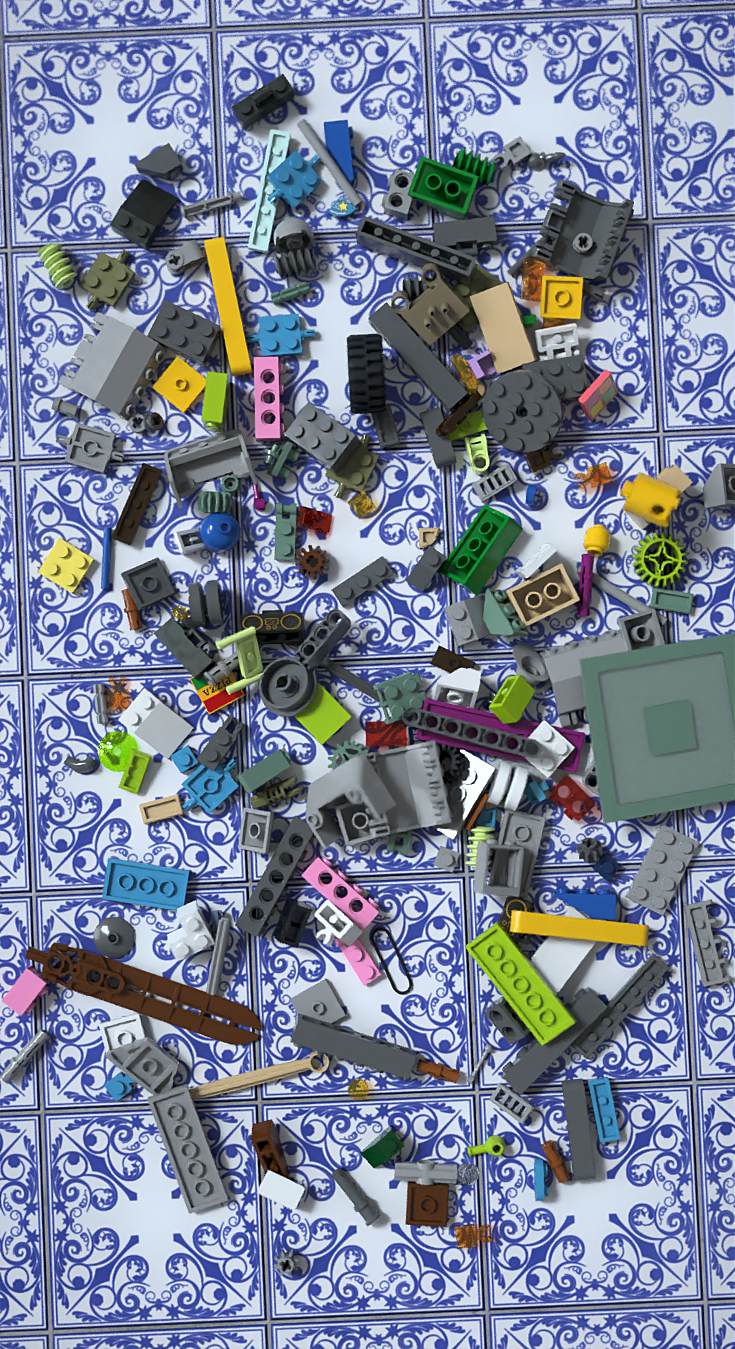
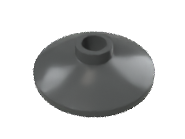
(123, 932)

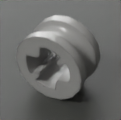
(577, 248)
(132, 424)

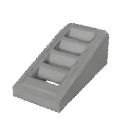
(513, 479)
(516, 1097)

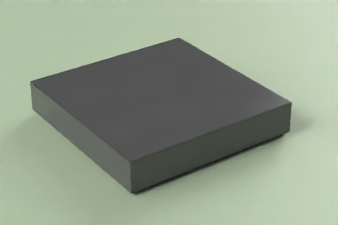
(148, 584)

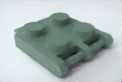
(400, 694)

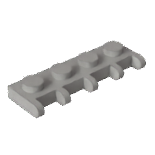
(704, 943)

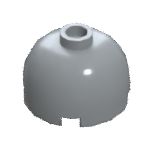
(293, 235)

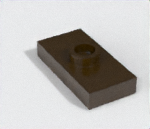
(450, 661)

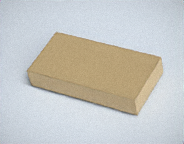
(161, 809)

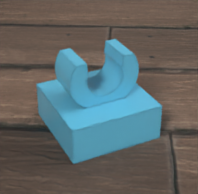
(535, 791)

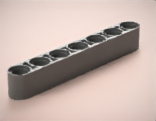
(462, 728)

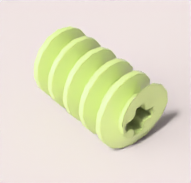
(57, 265)
(480, 835)

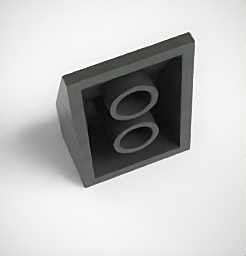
(143, 214)

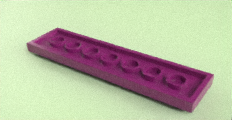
(488, 719)

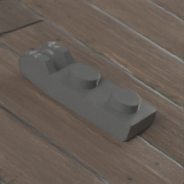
(219, 745)

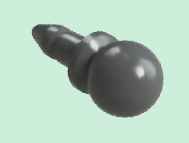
(537, 160)

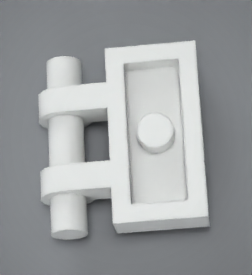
(556, 338)

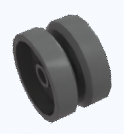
(202, 603)

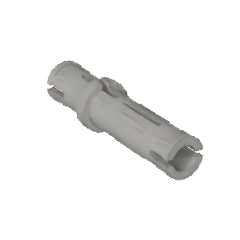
(18, 1062)

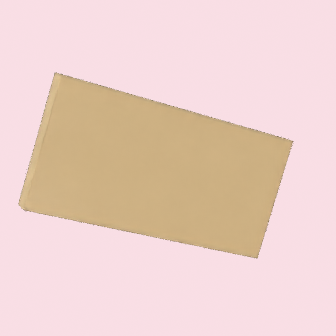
(503, 327)

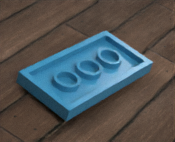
(145, 884)

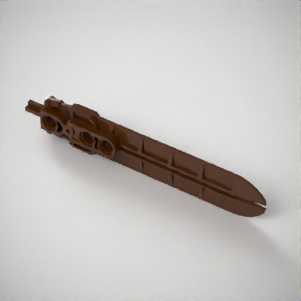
(145, 1004)

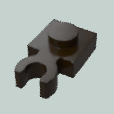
(540, 458)

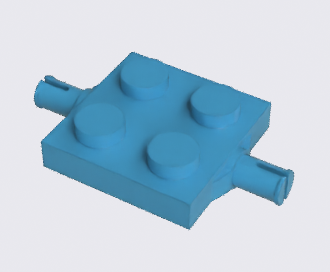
(294, 179)
(280, 335)
(210, 787)

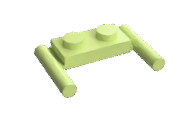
(248, 657)

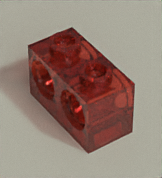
(574, 794)

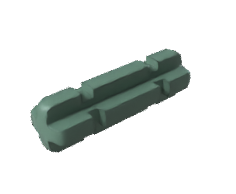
(290, 293)

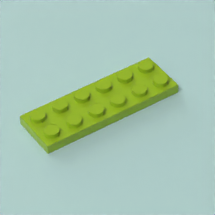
(520, 983)

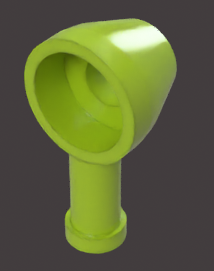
(488, 1147)

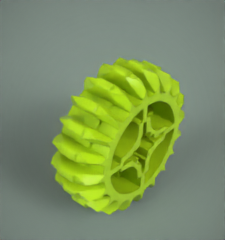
(658, 568)

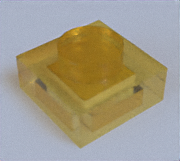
(361, 504)

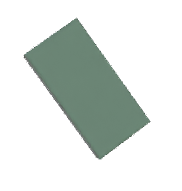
(671, 600)

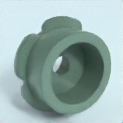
(230, 479)

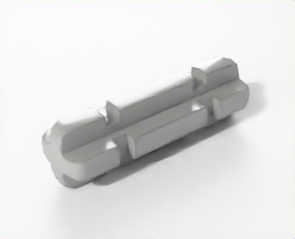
(100, 703)

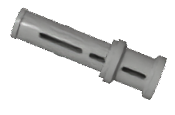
(221, 670)

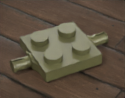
(107, 279)
(356, 470)

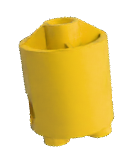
(650, 499)

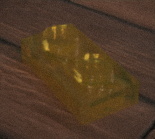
(460, 366)

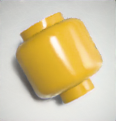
(597, 540)

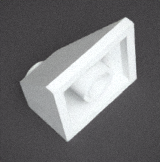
(459, 688)

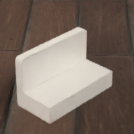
(281, 1190)

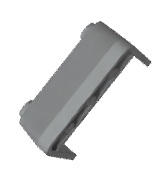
(207, 460)
(358, 782)

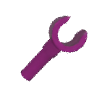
(259, 504)

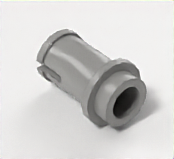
(65, 407)

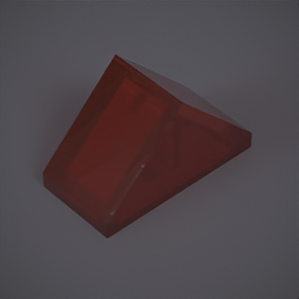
(314, 521)

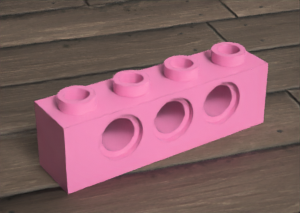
(262, 367)
(313, 876)

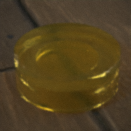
(358, 1089)

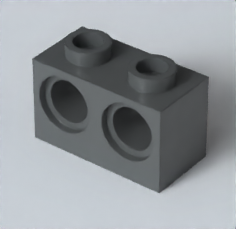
(506, 1020)

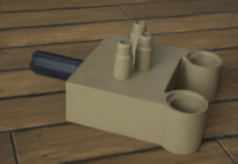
(435, 309)

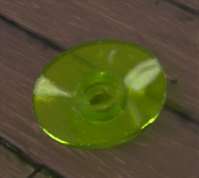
(109, 743)

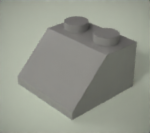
(467, 620)

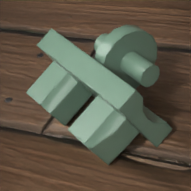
(277, 467)

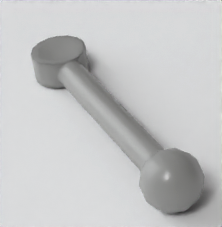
(488, 1048)

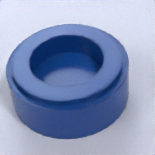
(530, 495)

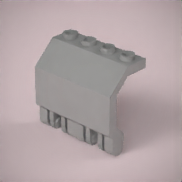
(114, 366)
(565, 672)
(415, 784)

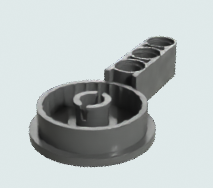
(301, 670)

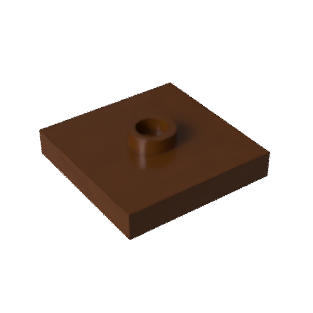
(427, 1204)

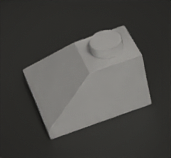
(720, 487)

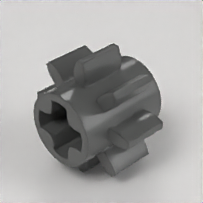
(589, 850)

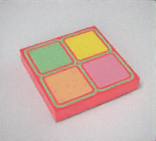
(598, 395)

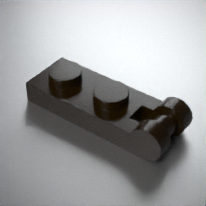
(457, 416)

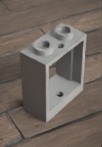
(513, 870)

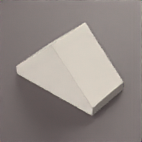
(189, 541)

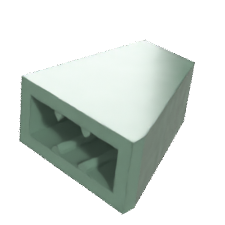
(265, 770)

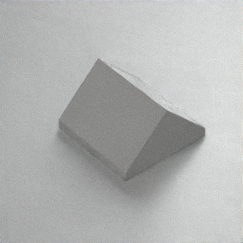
(641, 630)
(256, 830)

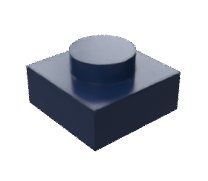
(606, 867)

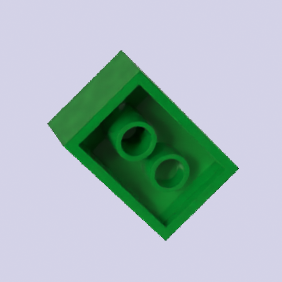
(443, 188)

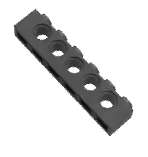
(246, 920)

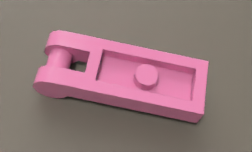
(359, 960)

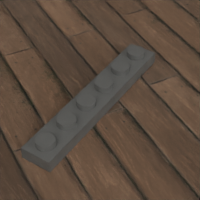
(620, 1005)

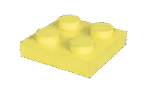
(66, 565)

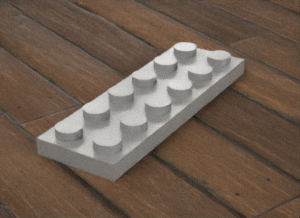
(188, 1148)

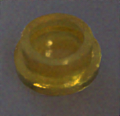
(180, 613)

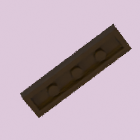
(136, 504)

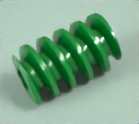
(475, 165)

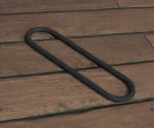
(399, 957)

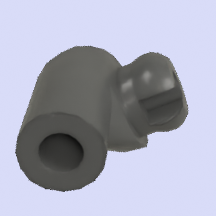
(80, 766)

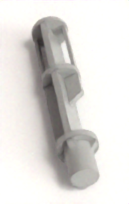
(210, 204)

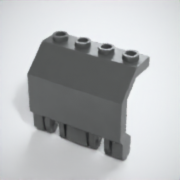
(583, 214)

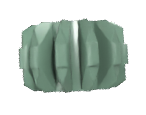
(214, 502)

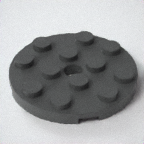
(537, 396)

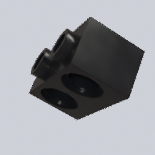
(292, 922)

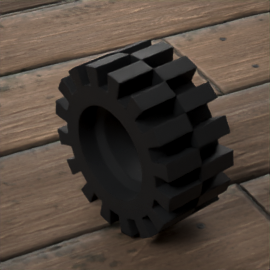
(457, 763)

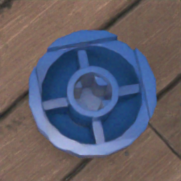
(219, 532)

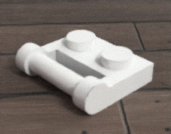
(531, 568)

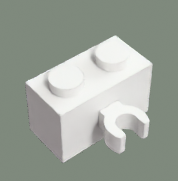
(336, 924)

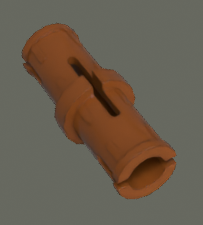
(132, 611)
(438, 1071)
(555, 1161)

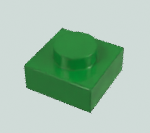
(528, 320)

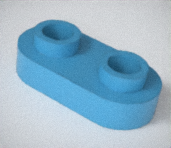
(540, 1188)

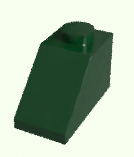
(383, 1147)

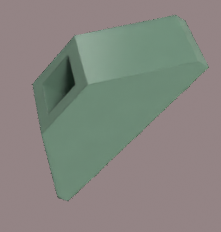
(501, 615)

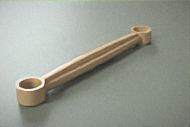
(256, 1077)

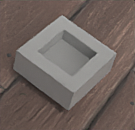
(446, 859)

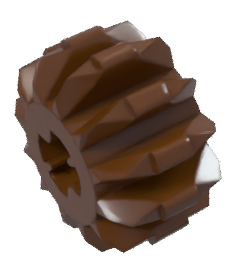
(307, 567)

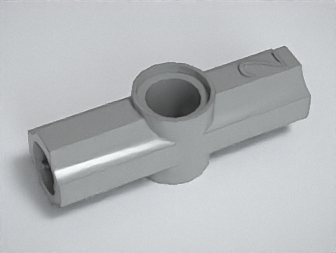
(425, 1172)

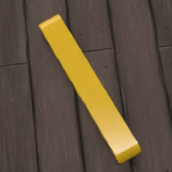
(228, 306)
(579, 928)

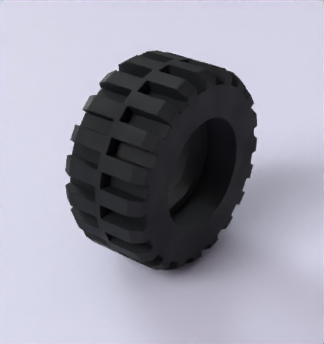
(366, 373)

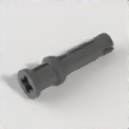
(361, 1203)

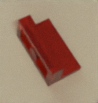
(386, 734)

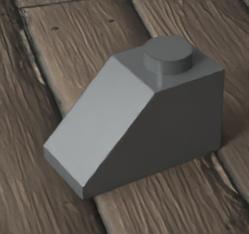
(160, 164)
(426, 568)

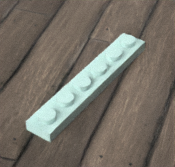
(264, 211)

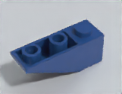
(338, 145)
(596, 905)

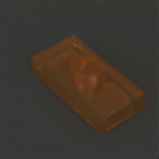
(532, 279)

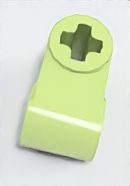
(477, 450)

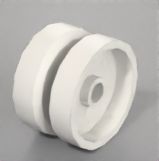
(511, 786)

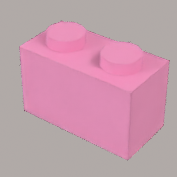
(25, 991)

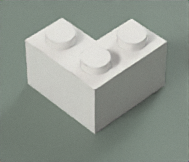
(193, 935)

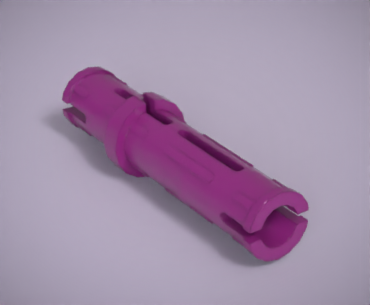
(585, 587)

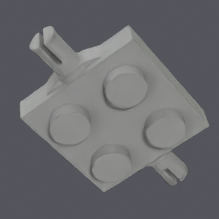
(90, 448)

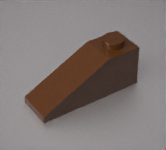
(269, 1148)

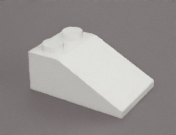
(156, 723)

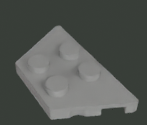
(146, 1064)

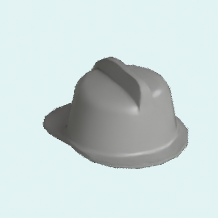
(529, 664)

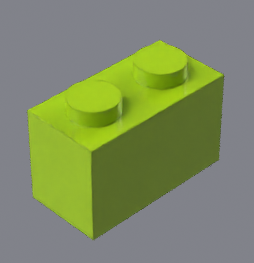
(512, 699)

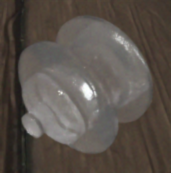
(467, 1173)

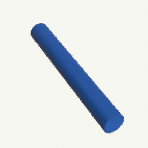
(106, 556)

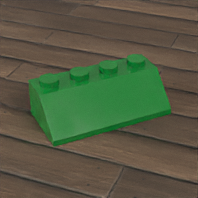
(481, 549)

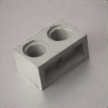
(398, 193)

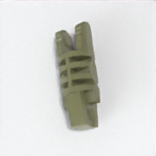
(275, 793)

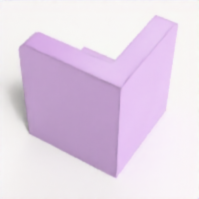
(482, 366)

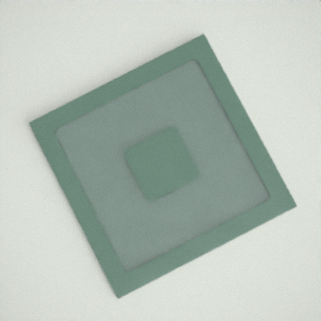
(662, 726)

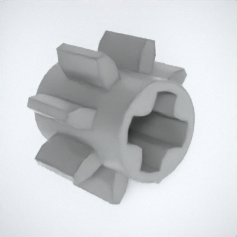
(282, 1258)

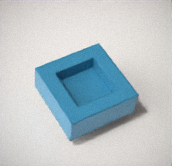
(184, 759)

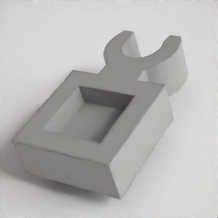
(514, 152)

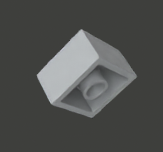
(354, 822)

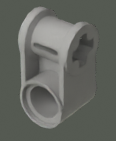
(187, 256)

